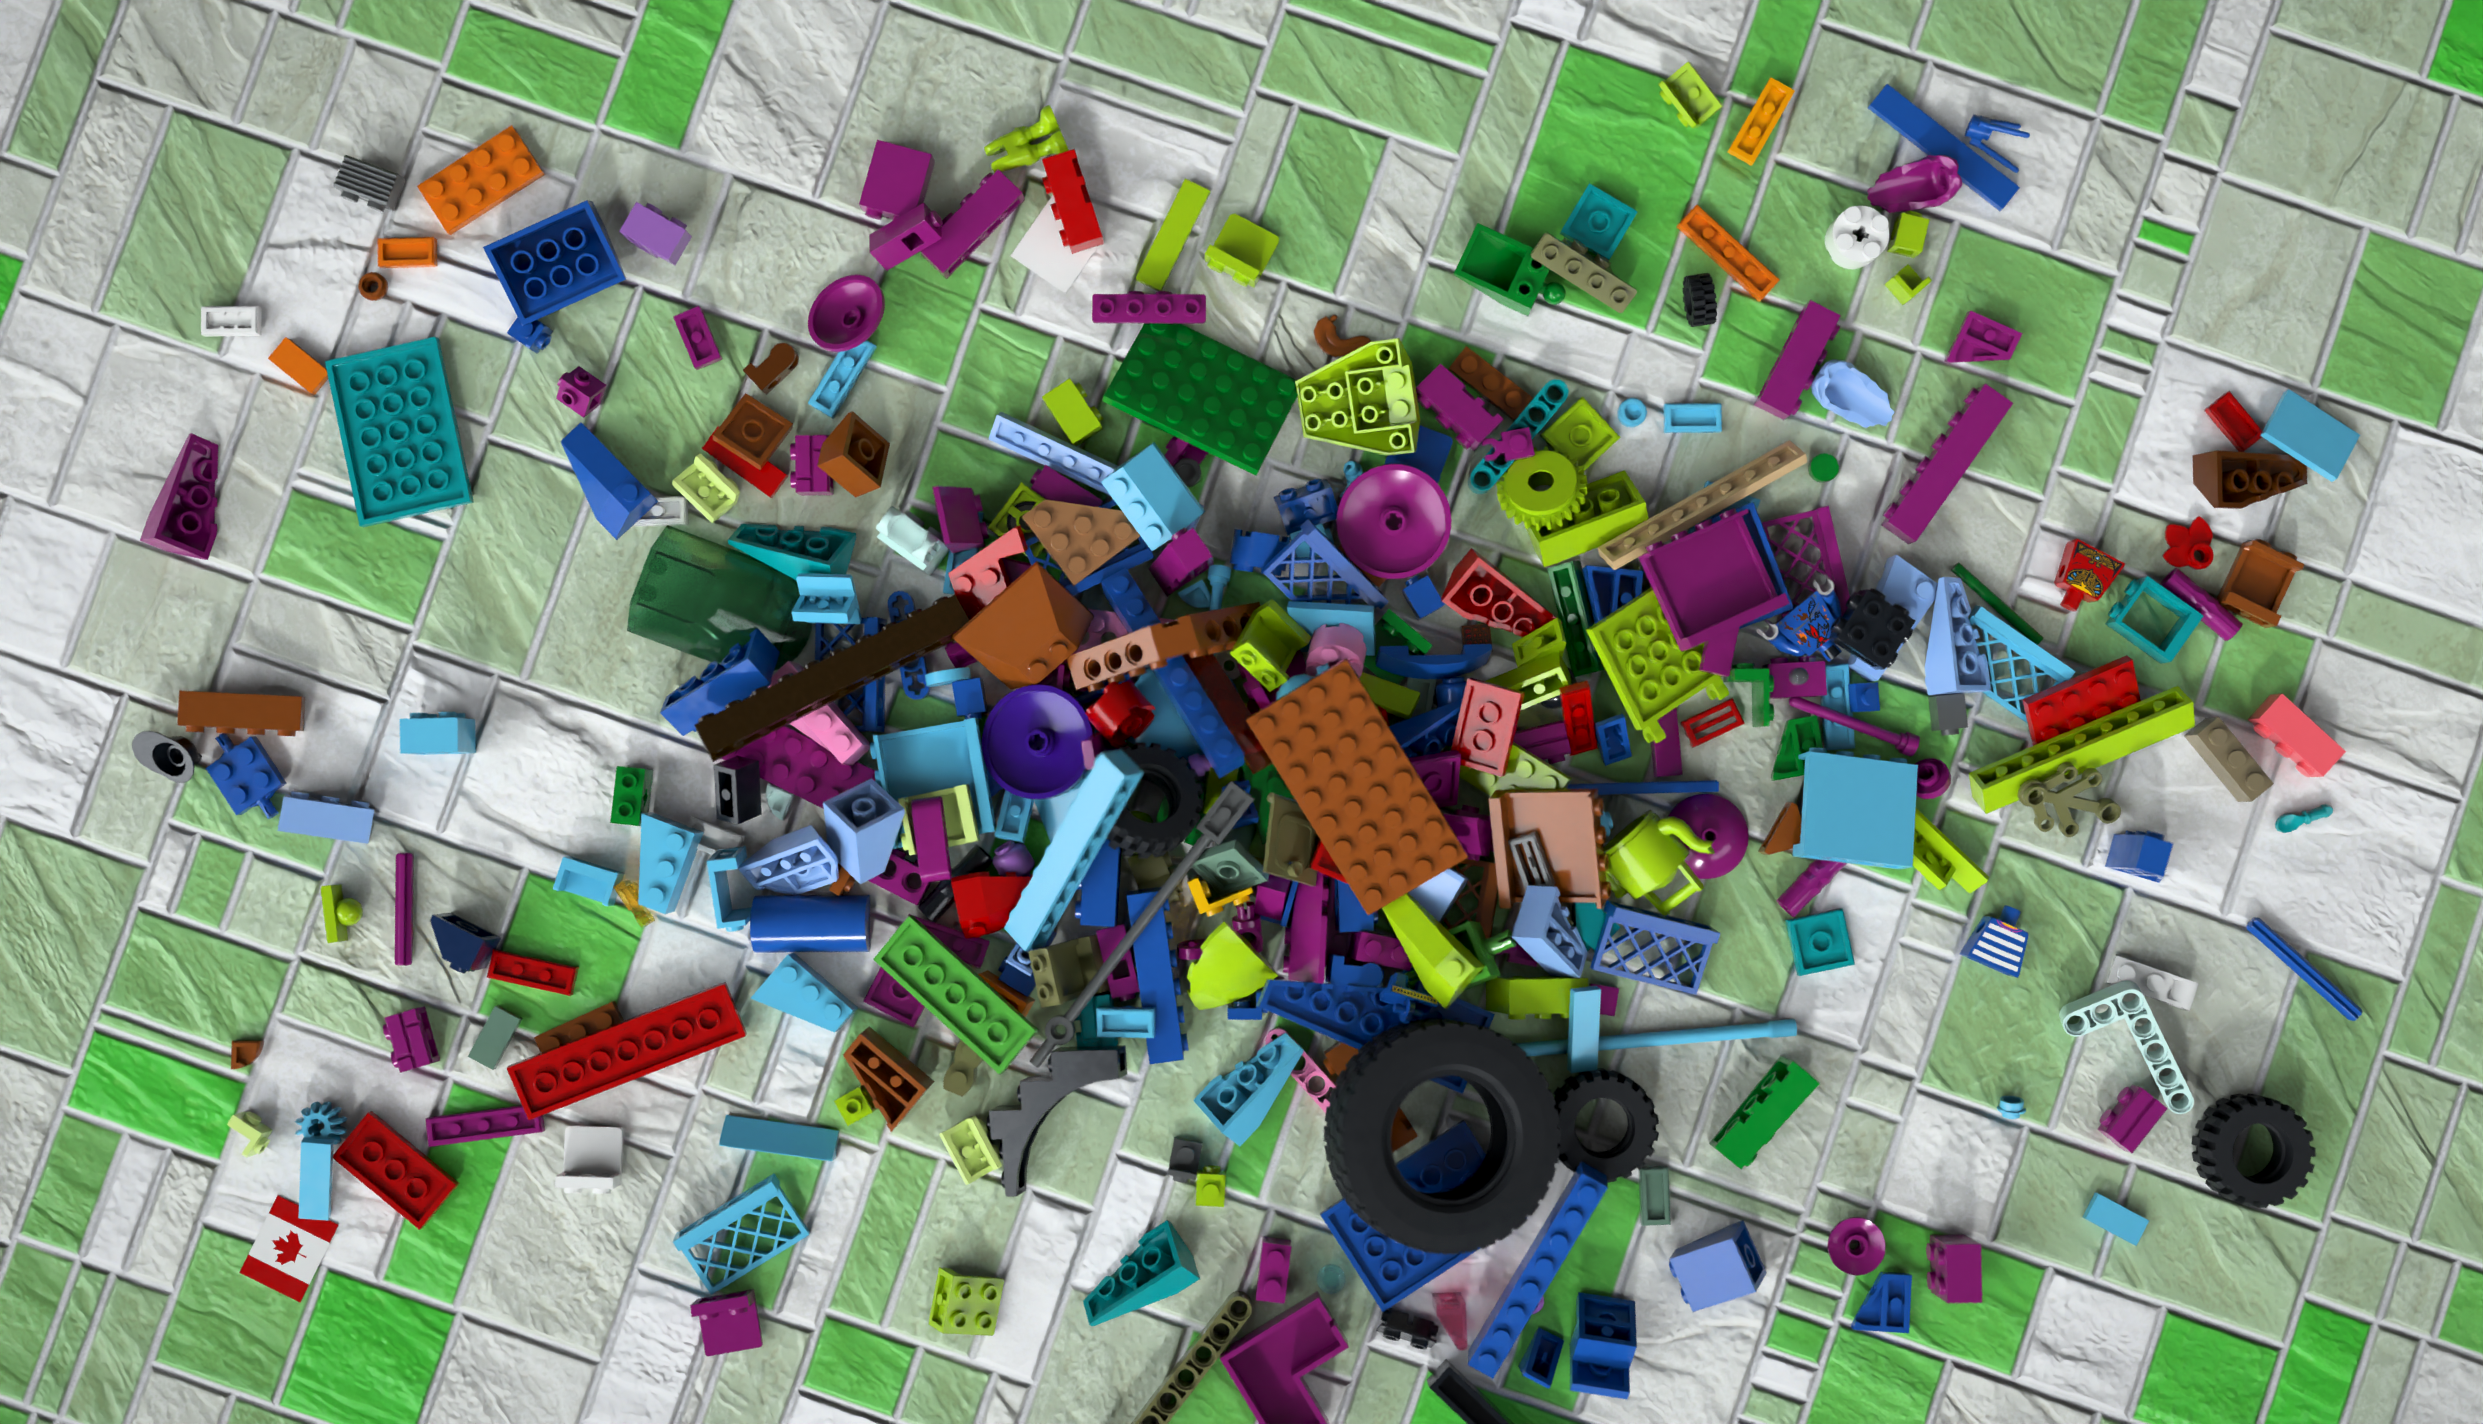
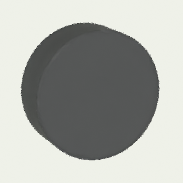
(1188, 471)

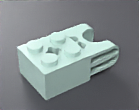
(910, 540)

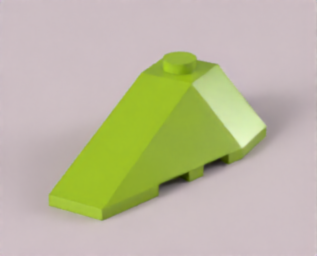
(1434, 952)

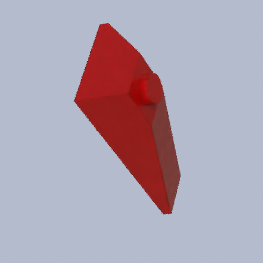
(1489, 596)
(986, 900)

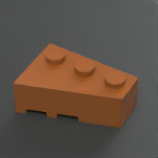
(887, 1076)

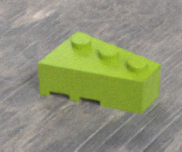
(1531, 996)

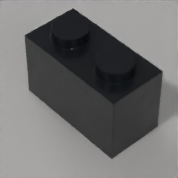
(737, 789)

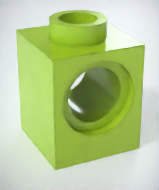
(1908, 234)
(855, 1105)

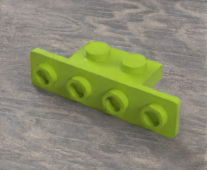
(1941, 859)

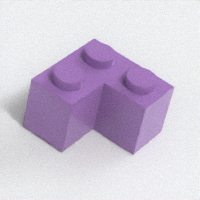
(654, 232)

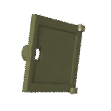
(1289, 839)

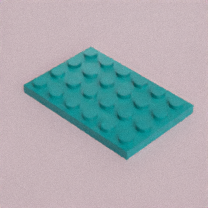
(399, 432)

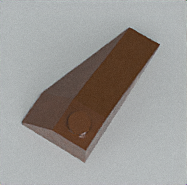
(2244, 478)

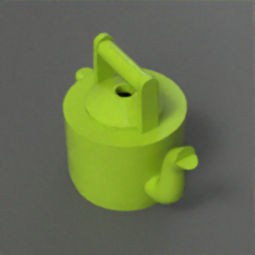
(1648, 857)

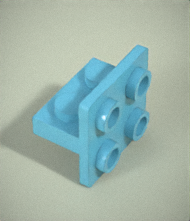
(826, 599)

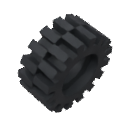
(1699, 300)

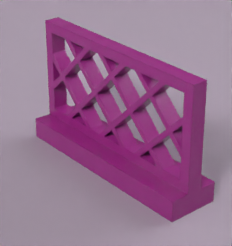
(1828, 549)

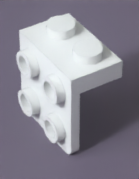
(591, 1159)

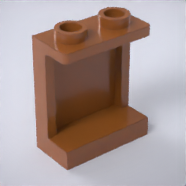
(2258, 582)

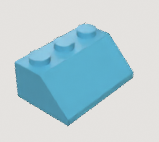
(1152, 496)

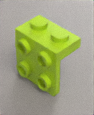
(1241, 250)

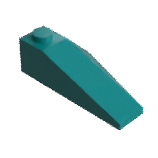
(796, 549)
(1151, 1273)

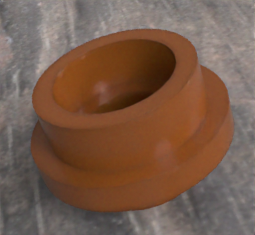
(365, 286)

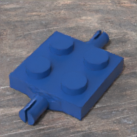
(246, 775)

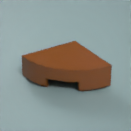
(245, 1052)

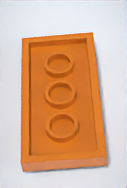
(481, 180)

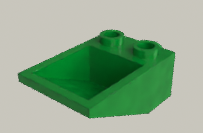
(1503, 265)

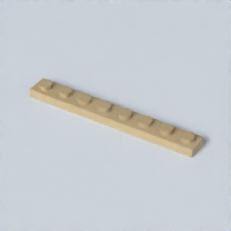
(1702, 504)

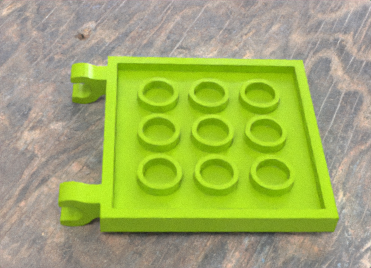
(1648, 664)

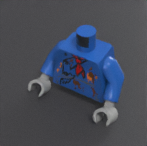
(1808, 625)

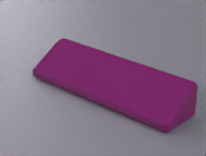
(1667, 753)

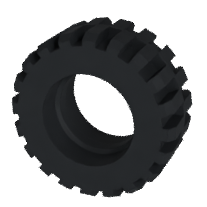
(1183, 800)
(1639, 1111)
(2289, 1157)

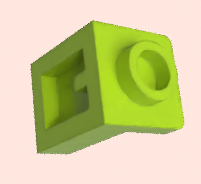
(1210, 1186)

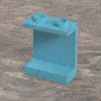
(717, 865)

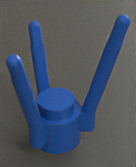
(1982, 127)

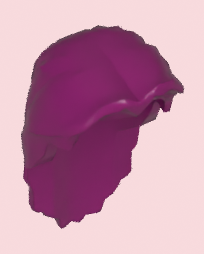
(1917, 185)

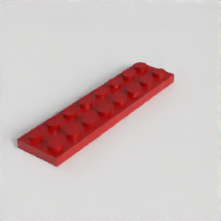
(626, 1051)

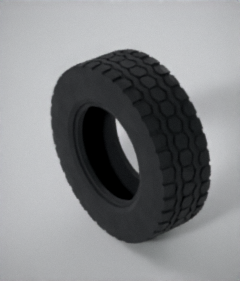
(1519, 1149)

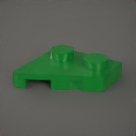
(1796, 739)

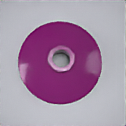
(1869, 1250)

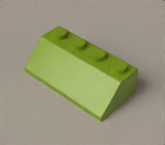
(1609, 511)

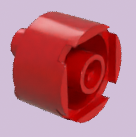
(1121, 713)

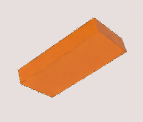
(407, 252)
(299, 365)

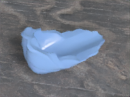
(1851, 394)

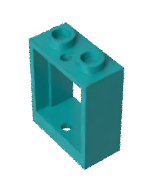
(2180, 632)

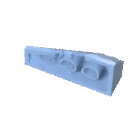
(1952, 652)

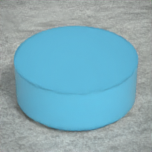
(1632, 412)

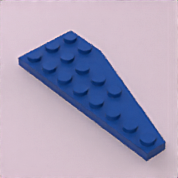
(1356, 1013)

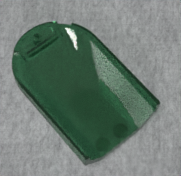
(712, 598)

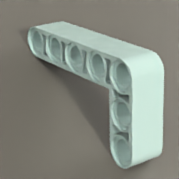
(2143, 1035)

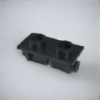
(1418, 1334)

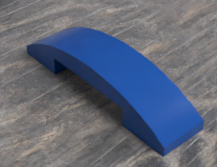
(1397, 661)

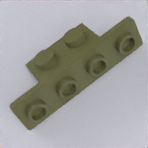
(1584, 270)

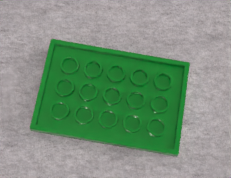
(1203, 393)

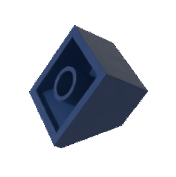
(463, 942)

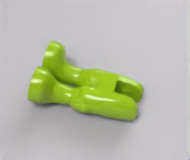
(1018, 144)

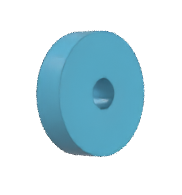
(948, 676)

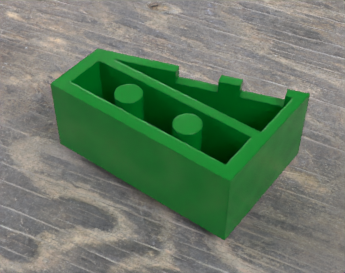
(1262, 784)

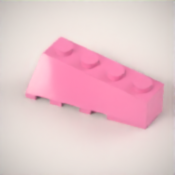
(828, 726)

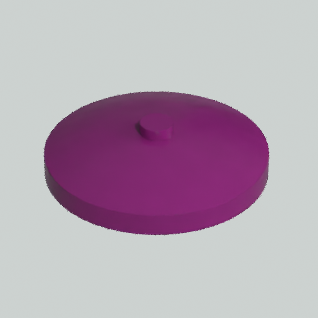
(1393, 521)

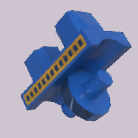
(1407, 1001)

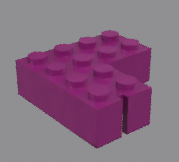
(1275, 1356)

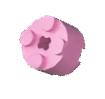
(1335, 644)

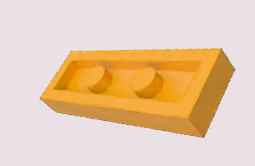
(1761, 121)

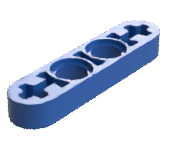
(909, 681)

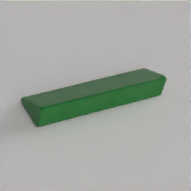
(1576, 614)

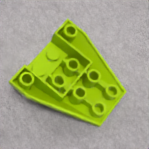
(1363, 400)

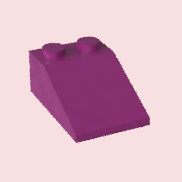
(960, 518)

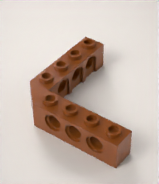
(1156, 644)

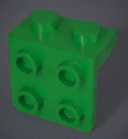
(1761, 687)

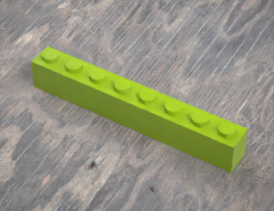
(2085, 746)

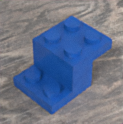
(1602, 1345)

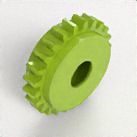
(1547, 506)

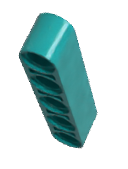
(1546, 407)

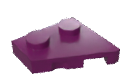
(1982, 340)

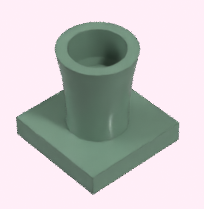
(1230, 864)

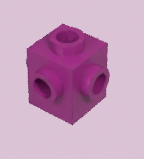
(580, 391)

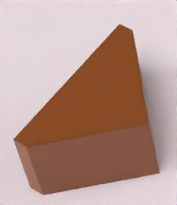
(1784, 832)

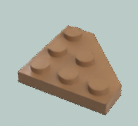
(1080, 535)

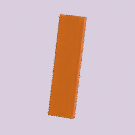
(1728, 253)

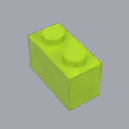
(1072, 412)

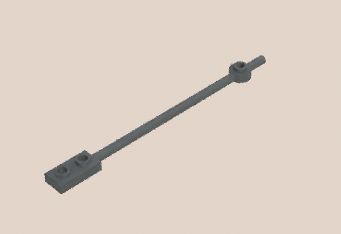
(1215, 827)

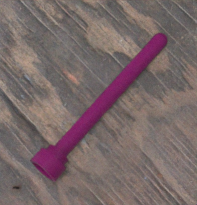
(1905, 742)

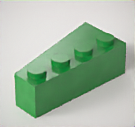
(1764, 1112)

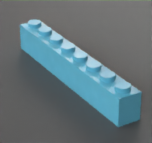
(1073, 849)

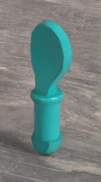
(2290, 822)

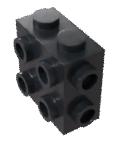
(1872, 628)

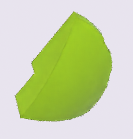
(1226, 969)

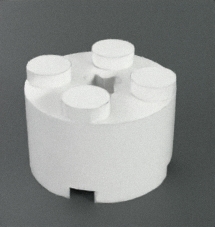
(1870, 228)

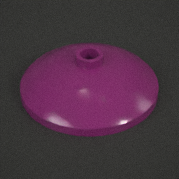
(846, 313)
(1727, 824)

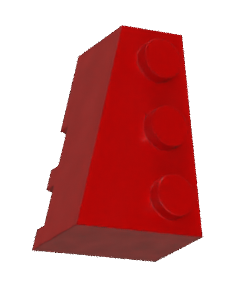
(1071, 202)

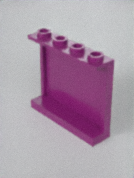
(1710, 580)

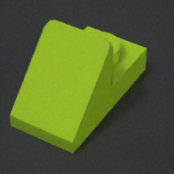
(1540, 643)

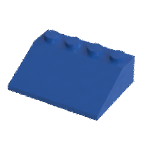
(556, 262)

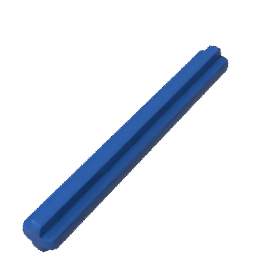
(2304, 969)

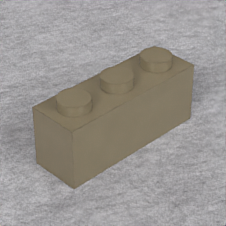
(2228, 759)

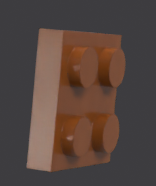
(752, 431)

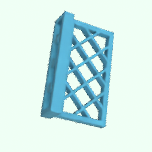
(2025, 649)
(730, 1212)

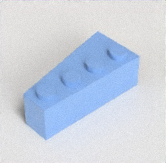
(1901, 586)

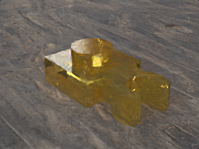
(629, 895)

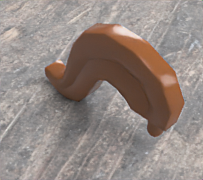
(1331, 344)

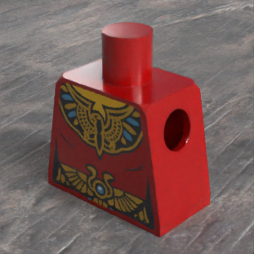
(2085, 573)

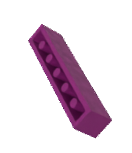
(1946, 464)

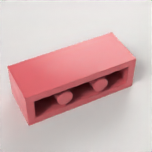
(2296, 736)

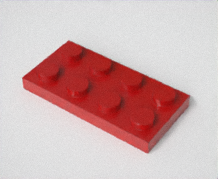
(2081, 699)
(395, 1170)

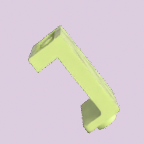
(959, 817)

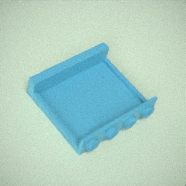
(934, 761)
(1858, 809)

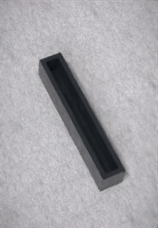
(1464, 1397)

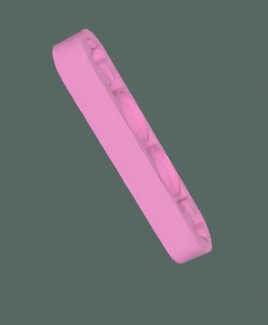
(1310, 1069)

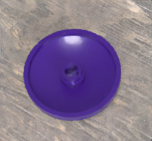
(1036, 742)

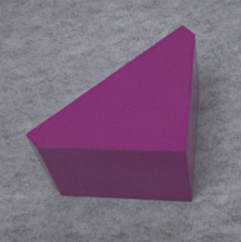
(1272, 897)

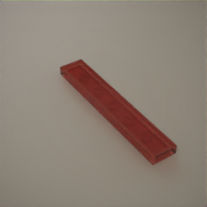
(1230, 708)

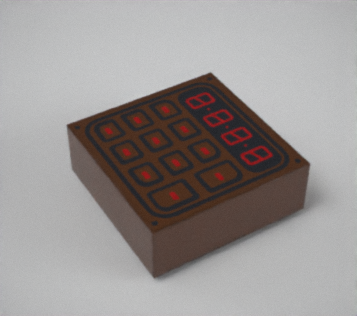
(1476, 634)

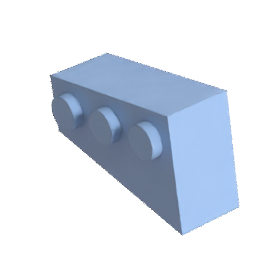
(326, 817)

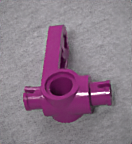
(1243, 922)

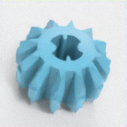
(318, 1114)

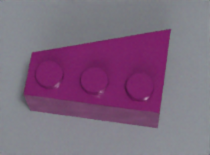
(1456, 408)
(1181, 561)

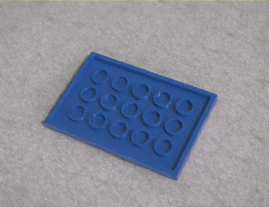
(1384, 1265)

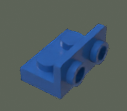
(1309, 502)

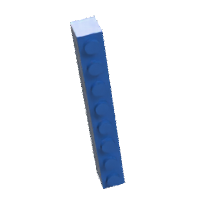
(1177, 679)
(1537, 1269)

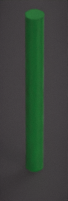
(1996, 603)

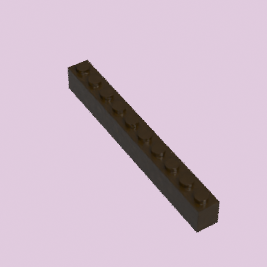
(831, 679)

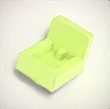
(251, 1127)

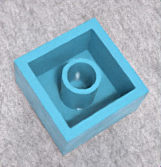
(432, 735)

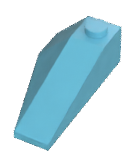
(1247, 1093)

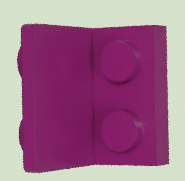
(728, 1322)

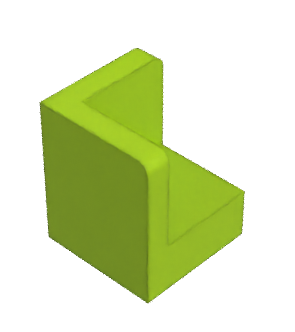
(1906, 284)

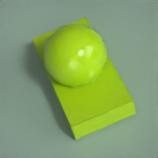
(339, 912)

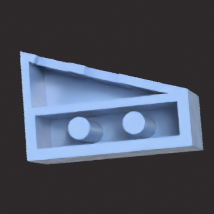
(1547, 934)

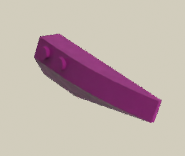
(1308, 933)

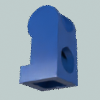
(1347, 974)

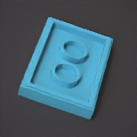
(2310, 435)
(1313, 615)

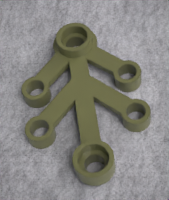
(2105, 808)

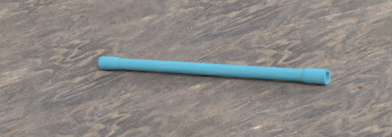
(1770, 1029)

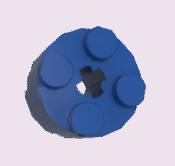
(1256, 550)

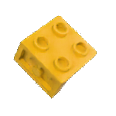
(1201, 892)

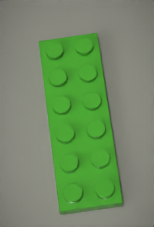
(955, 994)

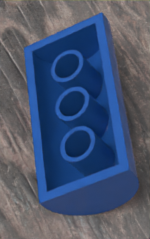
(810, 923)

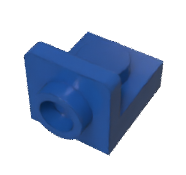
(533, 335)
(1243, 1011)

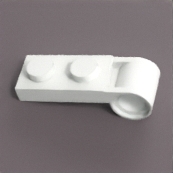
(2154, 982)

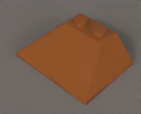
(1026, 629)

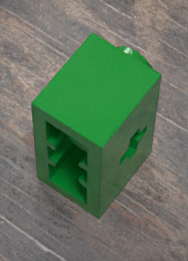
(631, 795)

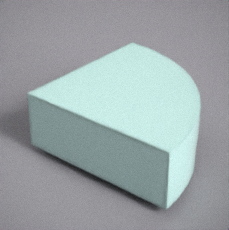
(779, 800)

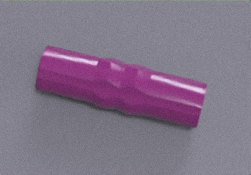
(2214, 614)
(1808, 885)

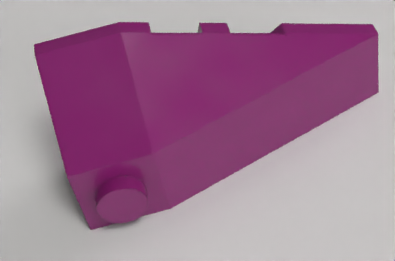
(185, 508)

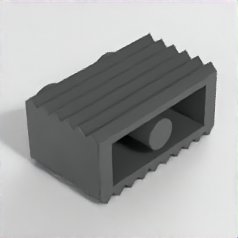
(369, 183)

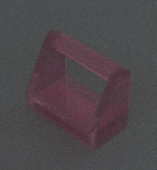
(1452, 1314)

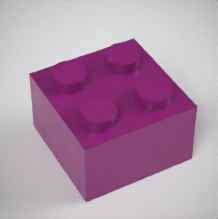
(1955, 1268)

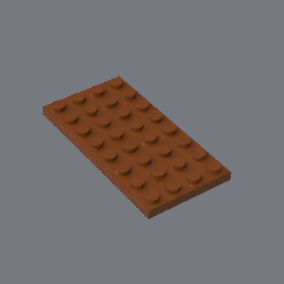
(1357, 787)

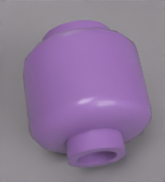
(1013, 857)

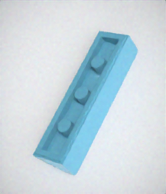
(779, 1138)

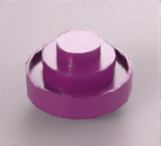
(1932, 778)

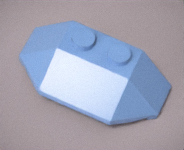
(792, 863)

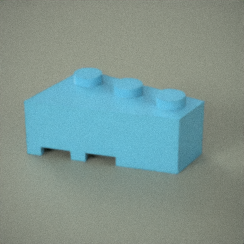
(665, 861)
(805, 994)

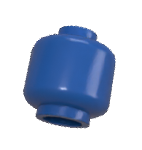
(1450, 690)

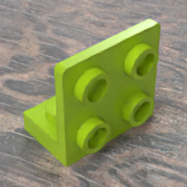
(965, 1303)

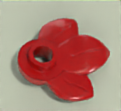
(2186, 542)

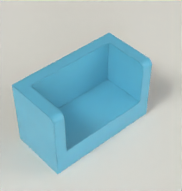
(588, 880)

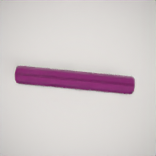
(404, 909)

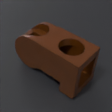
(775, 368)

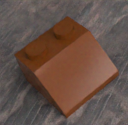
(854, 456)

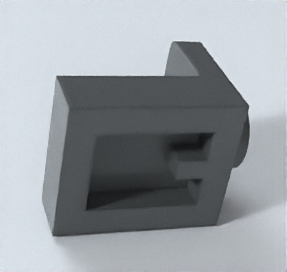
(1184, 1160)

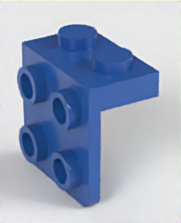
(1430, 453)

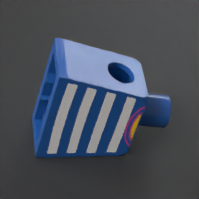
(1998, 943)

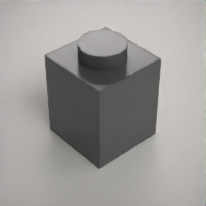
(1948, 713)

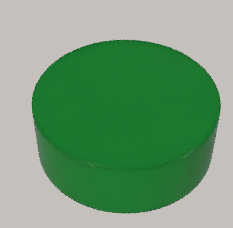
(1823, 468)

